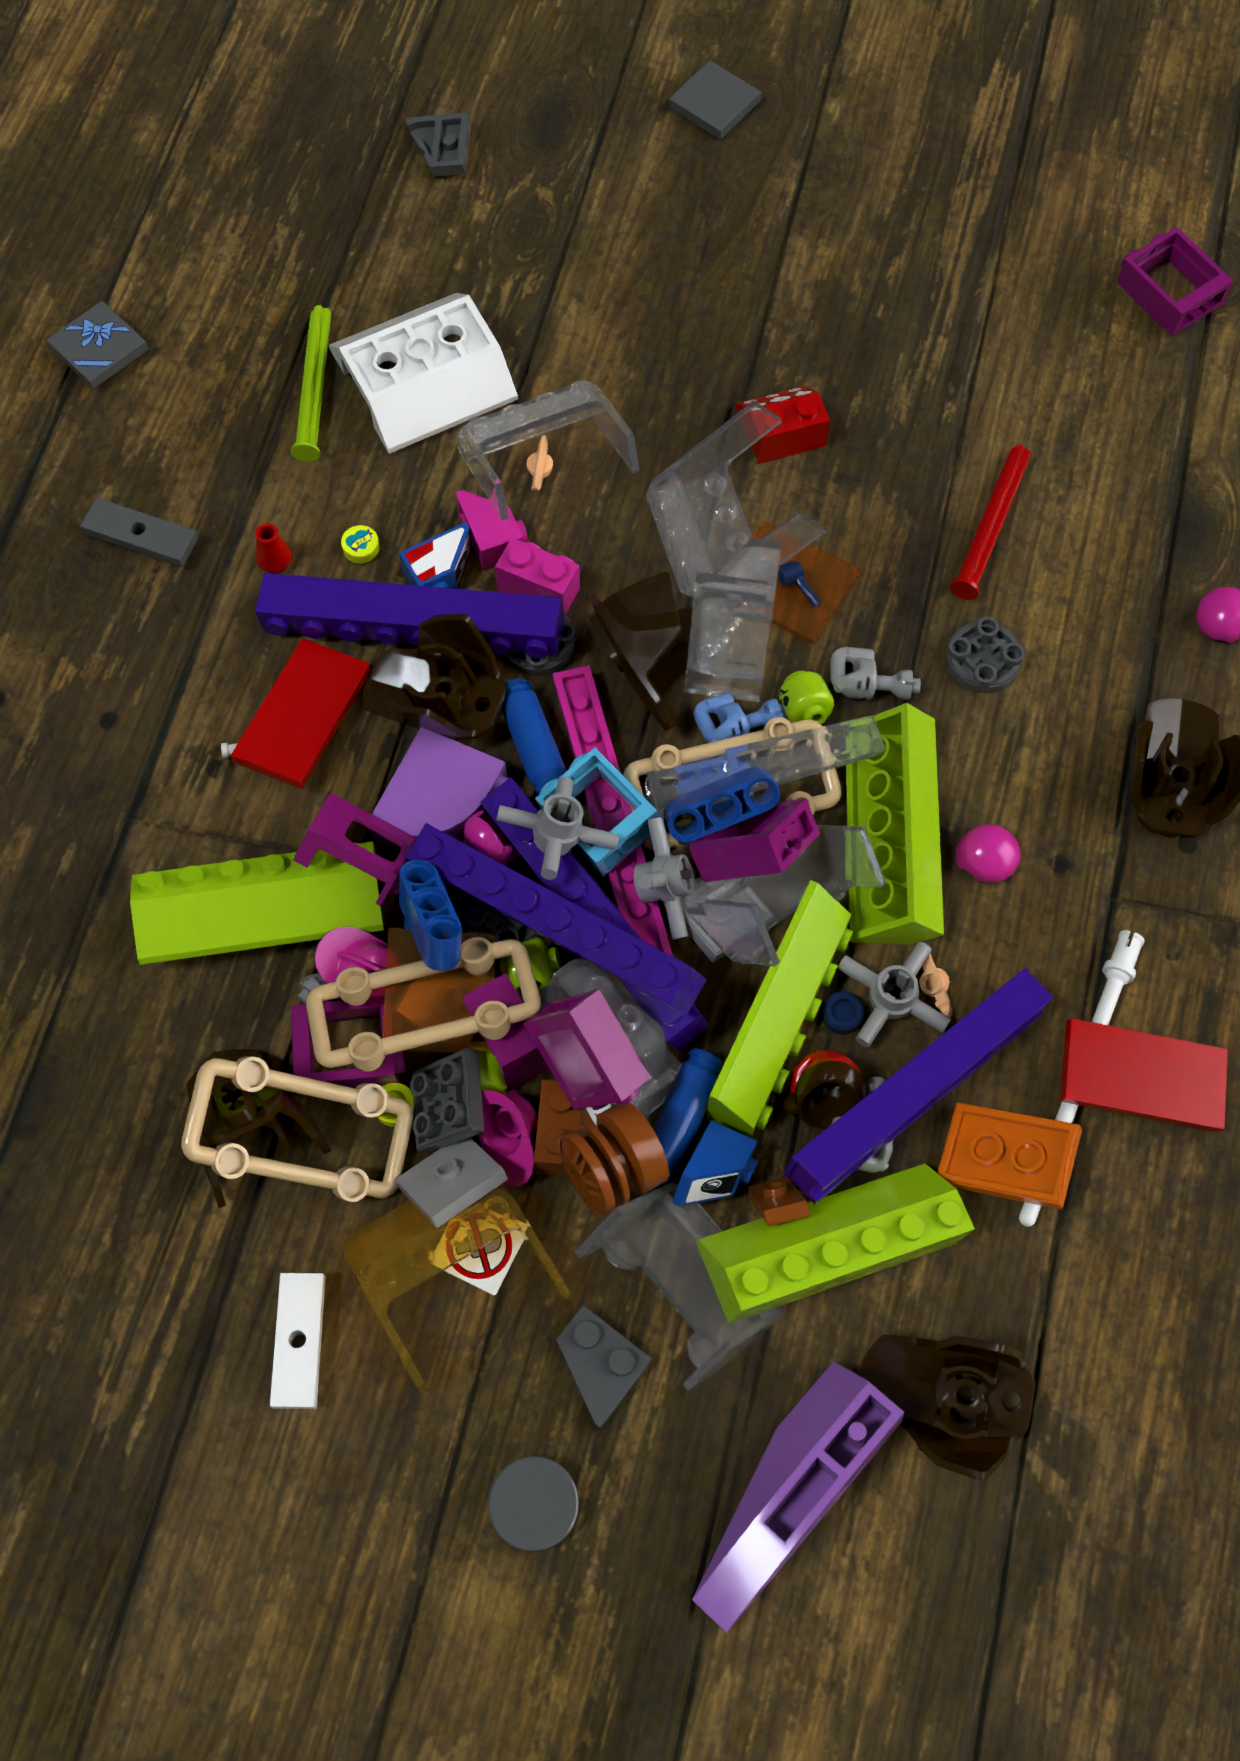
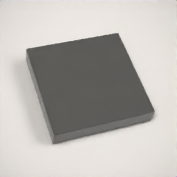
(715, 99)

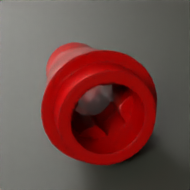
(271, 551)

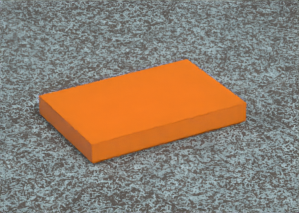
(1010, 1155)

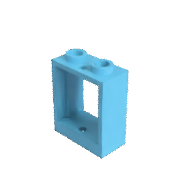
(631, 830)

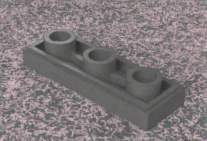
(139, 532)

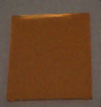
(828, 579)
(430, 998)

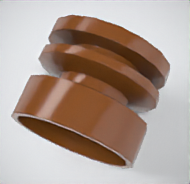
(613, 1158)

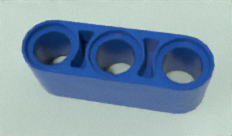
(742, 804)
(430, 915)

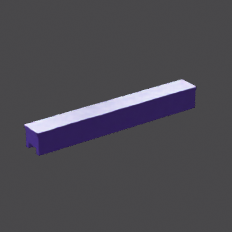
(917, 1086)

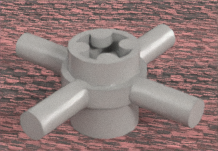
(557, 827)
(665, 878)
(883, 1003)

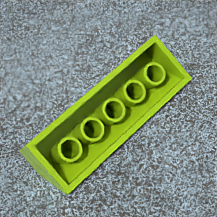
(899, 808)
(249, 905)
(779, 1013)
(838, 1242)

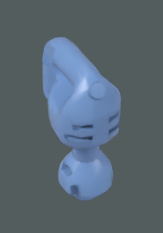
(732, 717)

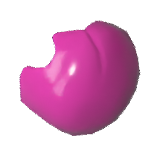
(1220, 614)
(489, 839)
(988, 853)

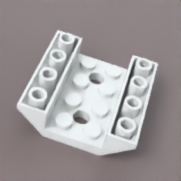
(433, 379)

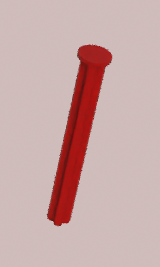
(991, 523)

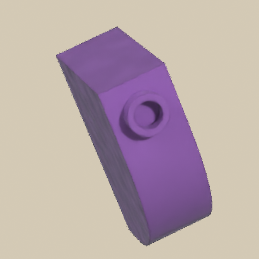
(439, 786)

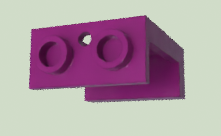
(328, 834)

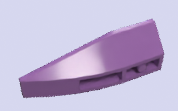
(795, 1485)

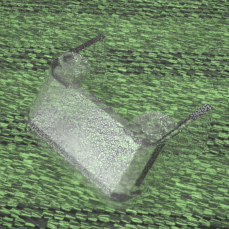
(743, 909)
(663, 1242)

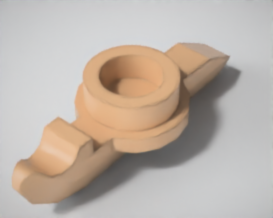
(540, 464)
(935, 984)

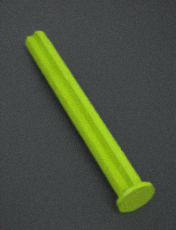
(312, 386)

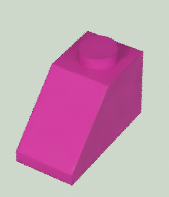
(487, 530)

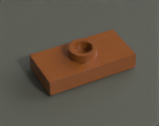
(778, 1201)

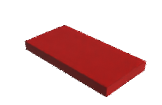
(301, 713)
(1144, 1075)

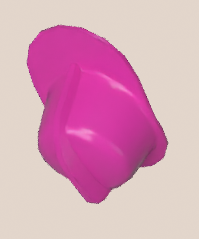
(350, 948)
(508, 1133)

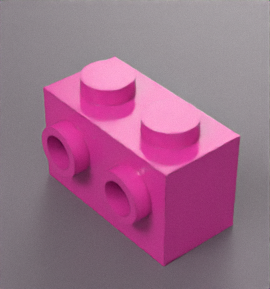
(532, 571)

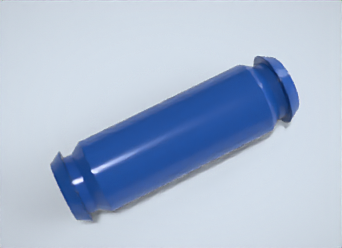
(531, 734)
(686, 1107)

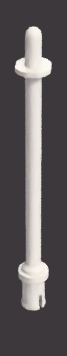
(1118, 971)

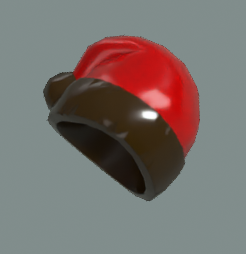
(824, 1088)

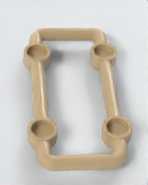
(669, 756)
(369, 1050)
(251, 1075)

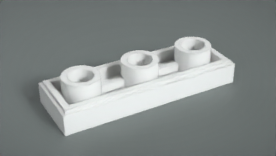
(298, 1313)

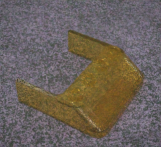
(407, 1250)

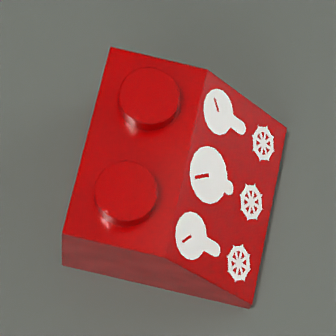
(802, 426)

